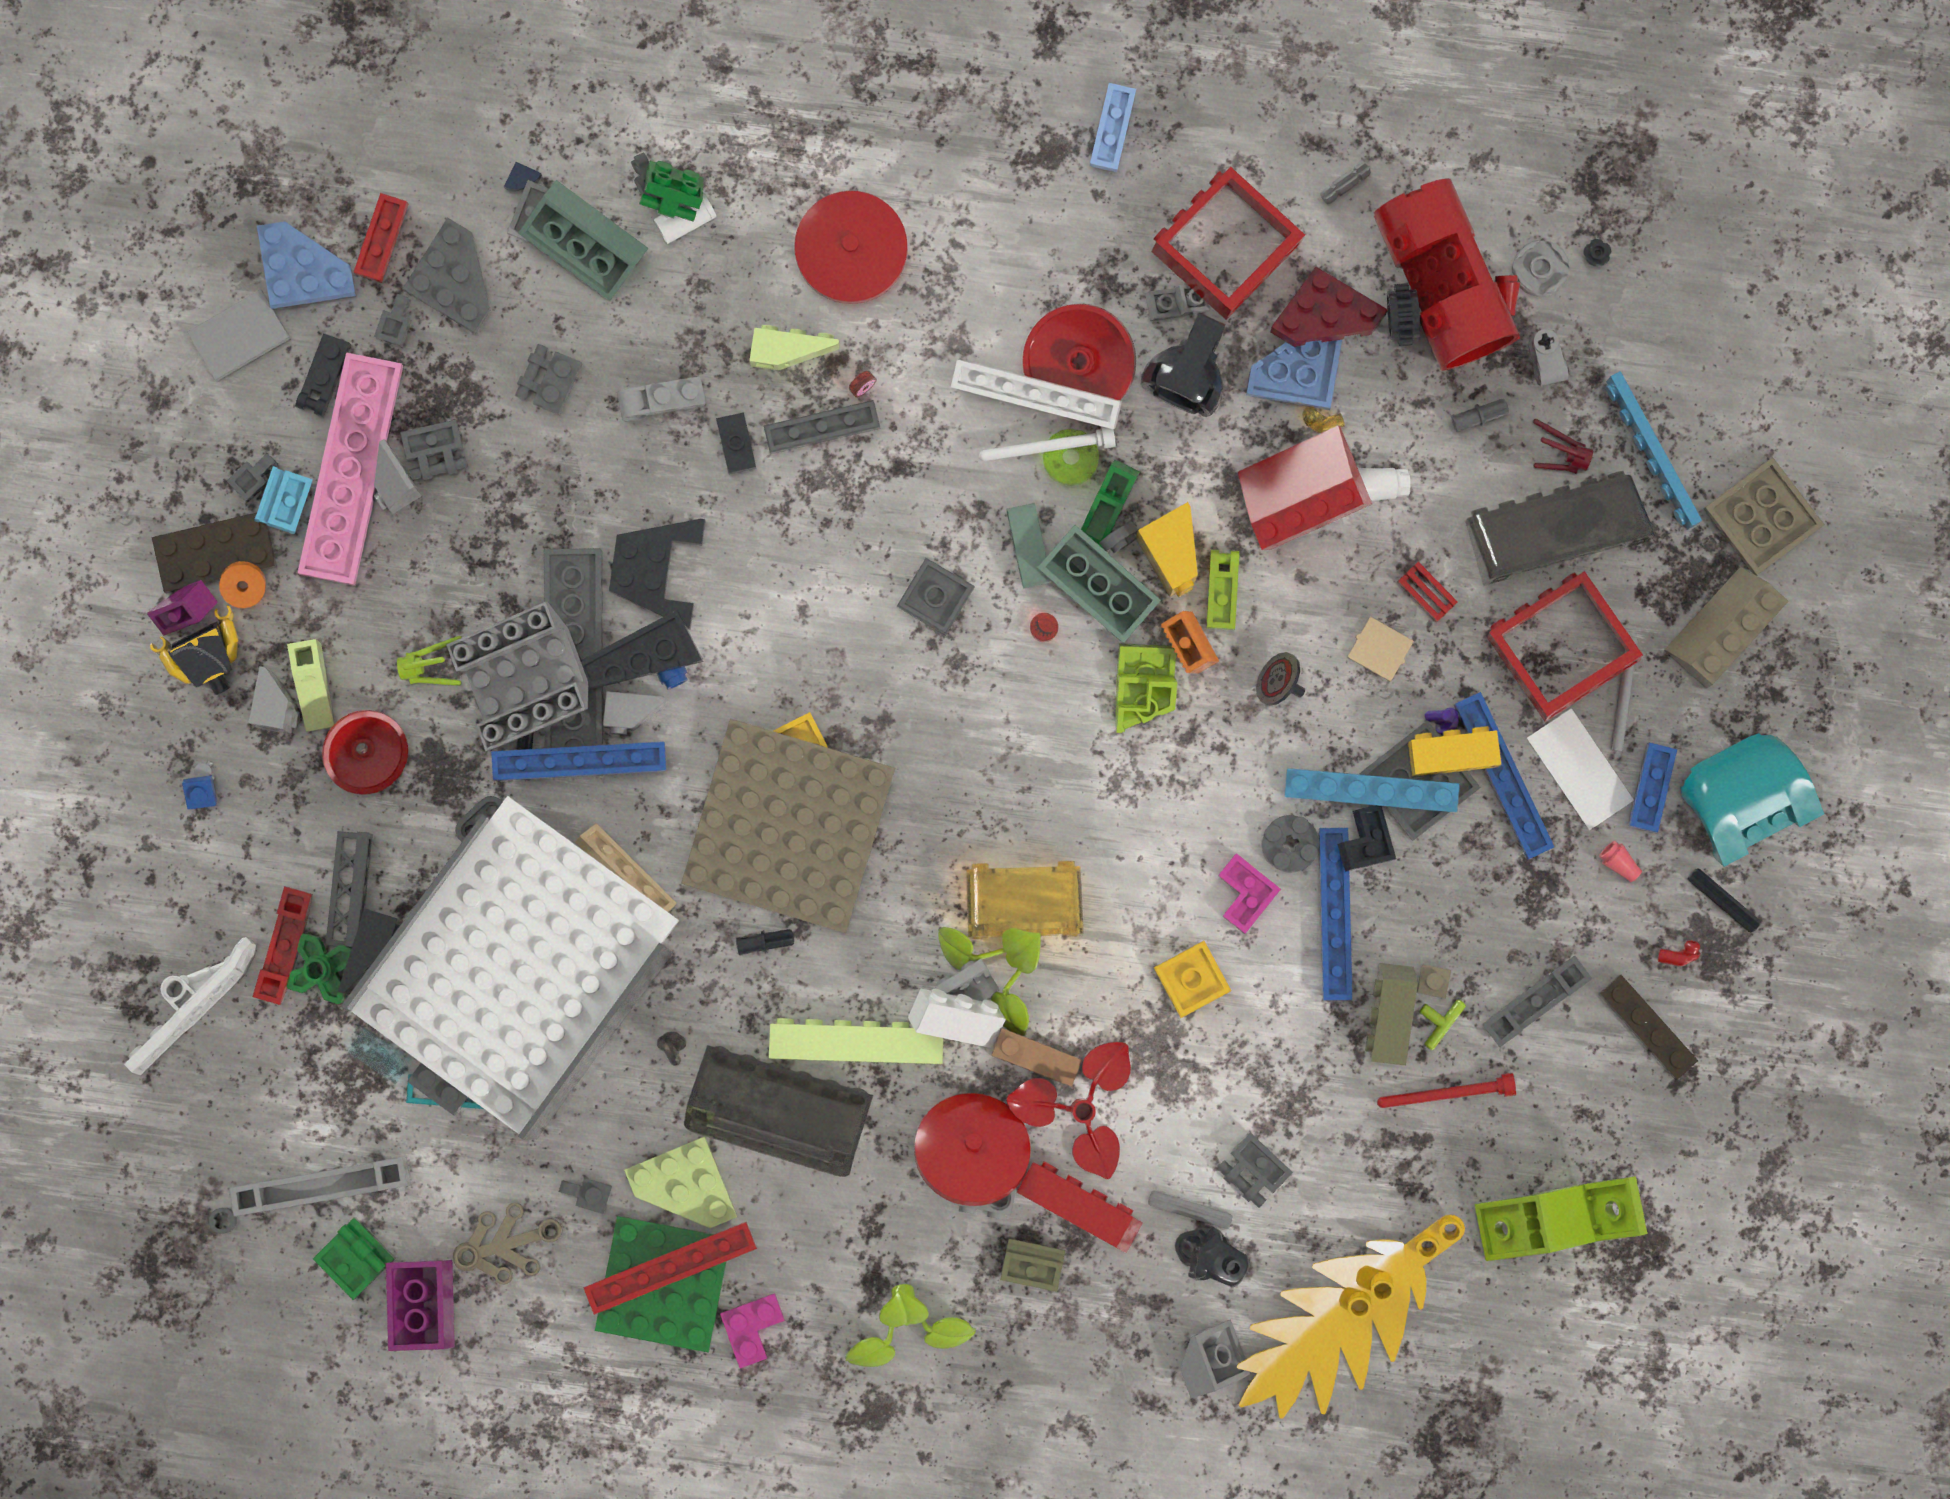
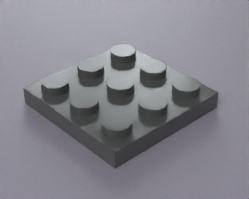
(1397, 764)

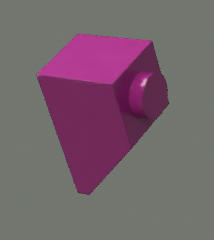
(183, 608)

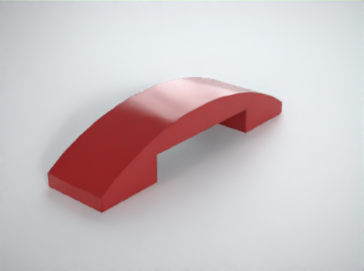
(282, 950)

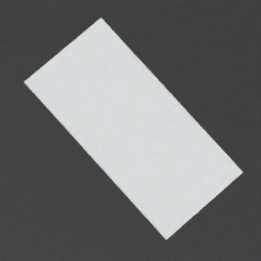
(1580, 769)

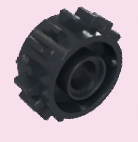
(1403, 314)

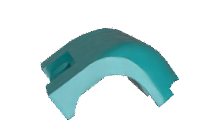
(1750, 794)

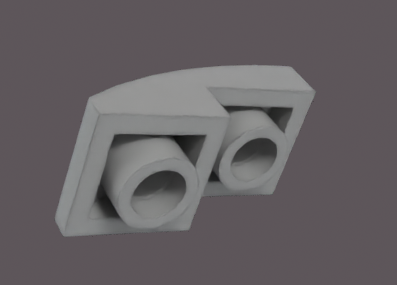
(1174, 303)

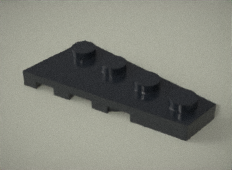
(645, 652)

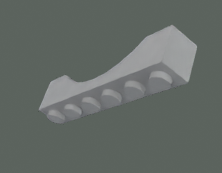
(320, 1186)

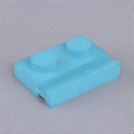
(283, 500)

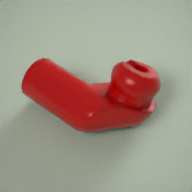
(1680, 958)

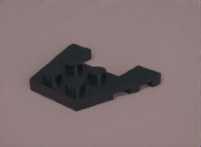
(643, 566)

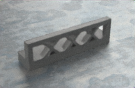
(358, 886)

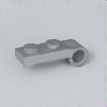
(660, 398)

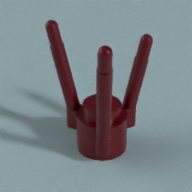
(1576, 454)

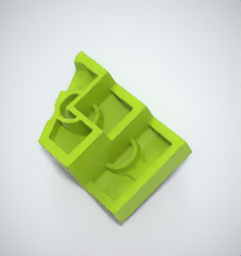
(1144, 683)

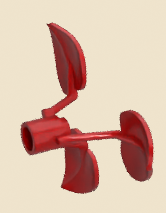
(1035, 1104)

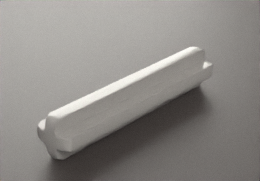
(1190, 1209)

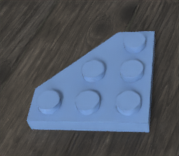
(300, 268)
(1297, 374)

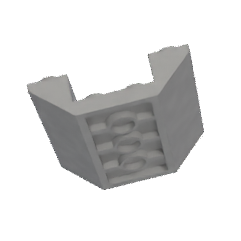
(522, 674)

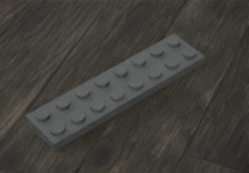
(575, 594)

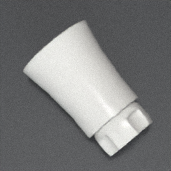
(1385, 482)

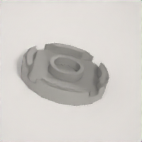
(1541, 268)

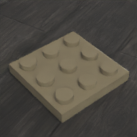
(1763, 516)

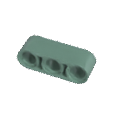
(1027, 544)

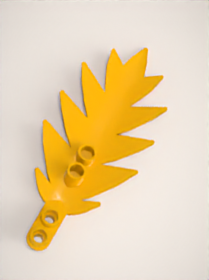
(1342, 1317)

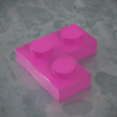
(1254, 890)
(743, 1327)

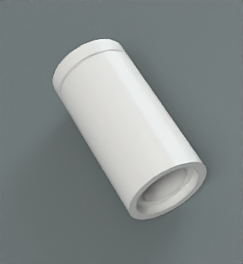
(675, 228)

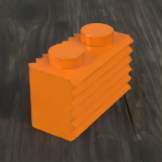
(1189, 642)

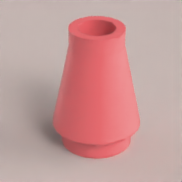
(1620, 861)

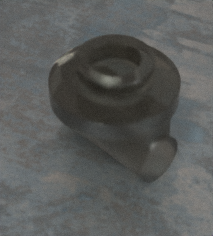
(671, 1044)

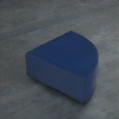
(519, 176)

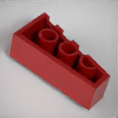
(1080, 1207)

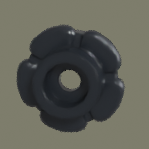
(1592, 258)

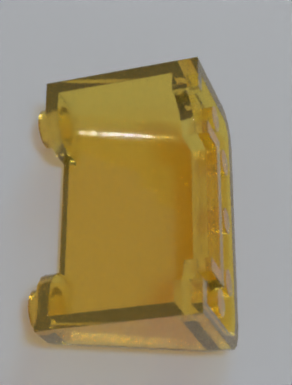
(1024, 899)

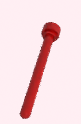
(1503, 1085)

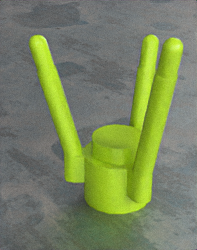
(413, 665)

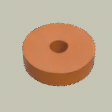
(239, 596)

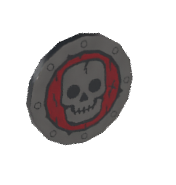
(1279, 679)

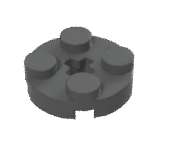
(1298, 829)

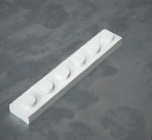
(1036, 394)

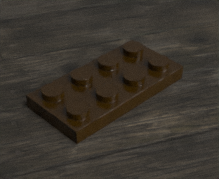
(209, 549)

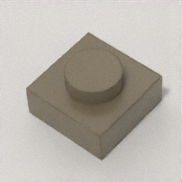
(1433, 981)

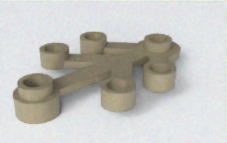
(502, 1245)

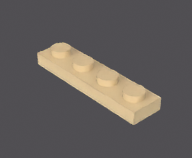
(612, 856)

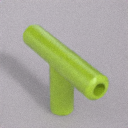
(1442, 1022)

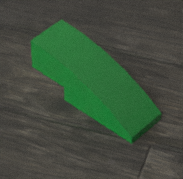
(1109, 501)

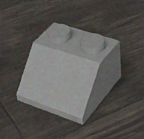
(272, 705)

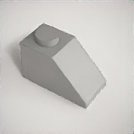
(629, 711)

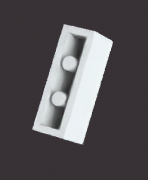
(956, 1017)

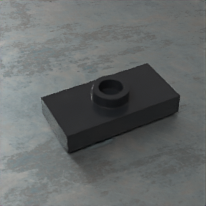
(736, 443)

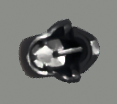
(1211, 1257)

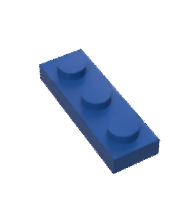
(1652, 787)

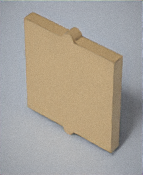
(1380, 649)

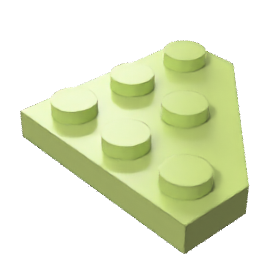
(684, 1184)

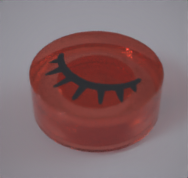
(1044, 627)

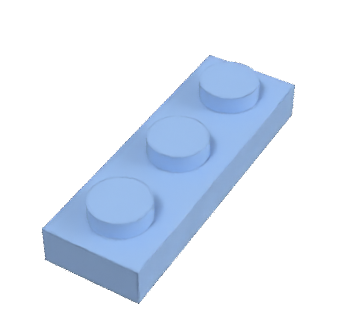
(1112, 127)

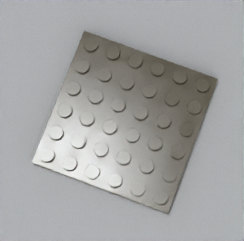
(788, 825)

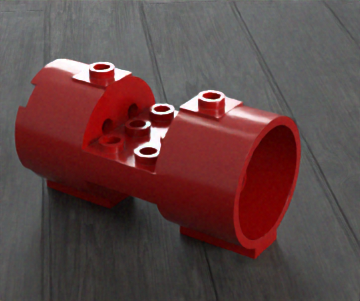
(1441, 260)

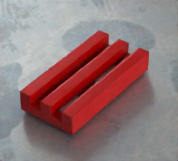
(1435, 584)

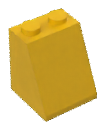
(1171, 550)

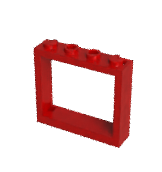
(1199, 282)
(1548, 597)

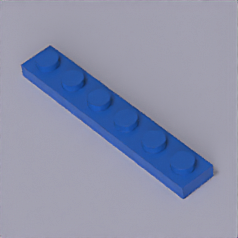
(578, 761)
(1508, 782)
(1335, 917)

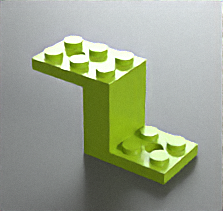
(1560, 1218)

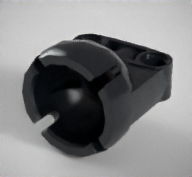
(1188, 372)

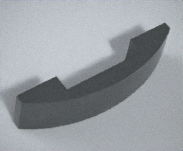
(1536, 1001)

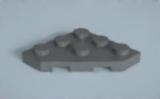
(452, 278)

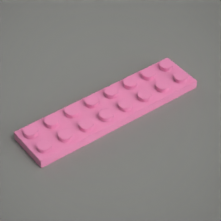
(349, 468)

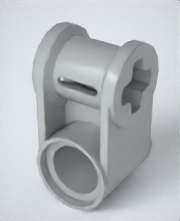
(1548, 362)

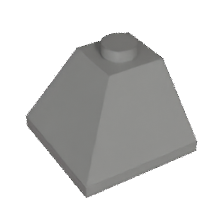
(392, 481)
(1213, 1360)

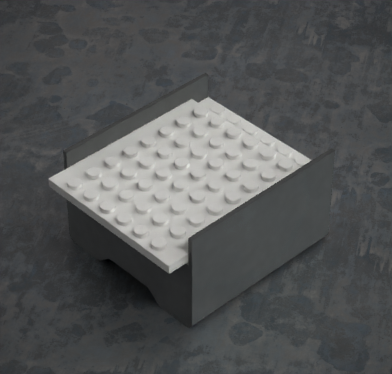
(513, 970)

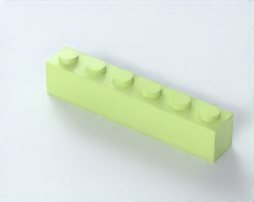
(853, 1043)

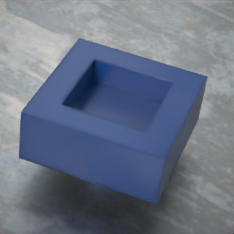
(199, 792)

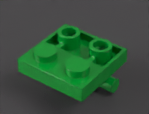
(673, 188)
(354, 1258)

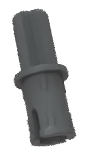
(1479, 415)

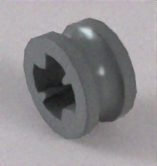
(213, 1221)

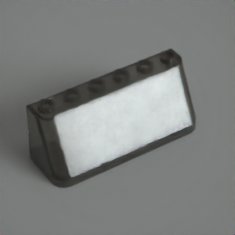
(1558, 527)
(777, 1111)

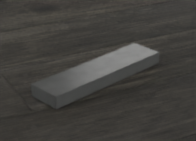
(822, 427)

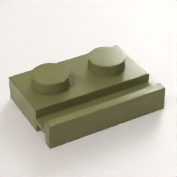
(1032, 1265)

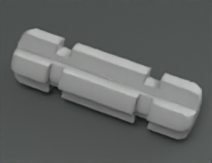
(1345, 182)

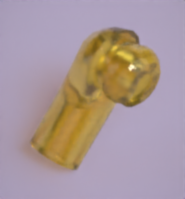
(1319, 422)

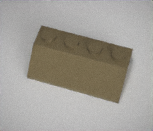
(1726, 626)

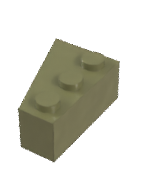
(1392, 1014)

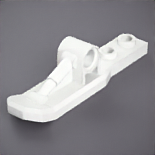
(198, 995)

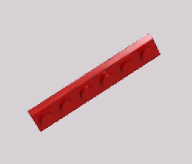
(670, 1268)

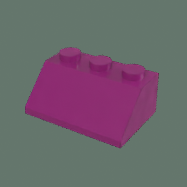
(420, 1305)

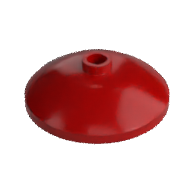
(376, 764)

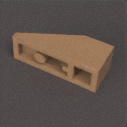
(1036, 1057)

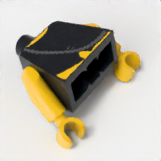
(203, 654)

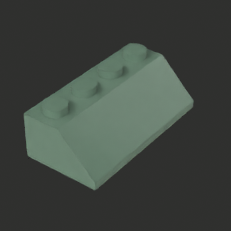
(582, 240)
(1099, 583)

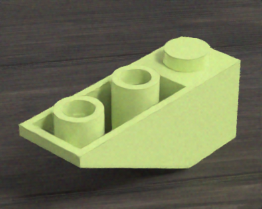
(784, 349)
(311, 684)

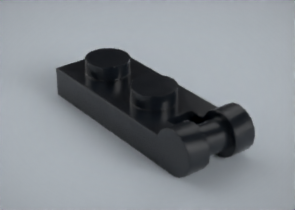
(323, 374)

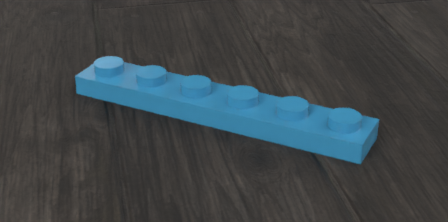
(1658, 461)
(1372, 790)

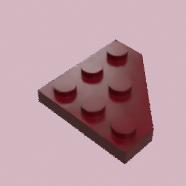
(1327, 312)

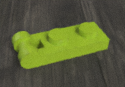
(1222, 591)

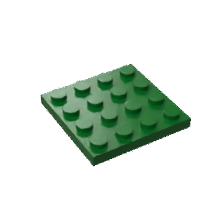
(674, 1314)

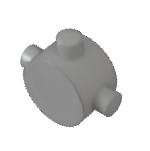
(203, 769)

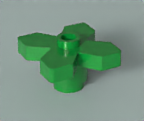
(314, 955)

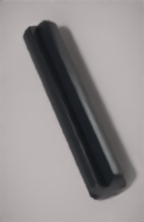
(1724, 900)

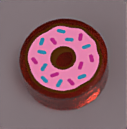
(862, 383)

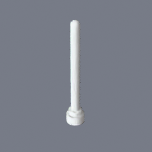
(1102, 437)

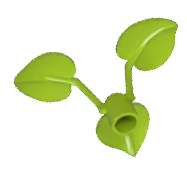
(1022, 953)
(906, 1310)

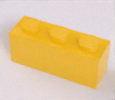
(1454, 752)

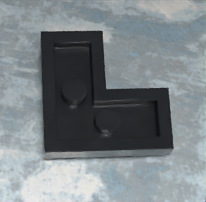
(1374, 841)

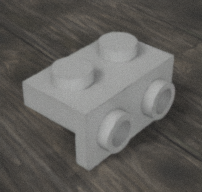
(972, 980)

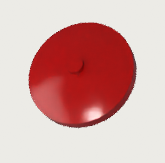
(851, 247)
(1082, 350)
(972, 1149)

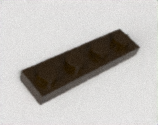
(1648, 1027)

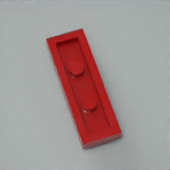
(381, 237)

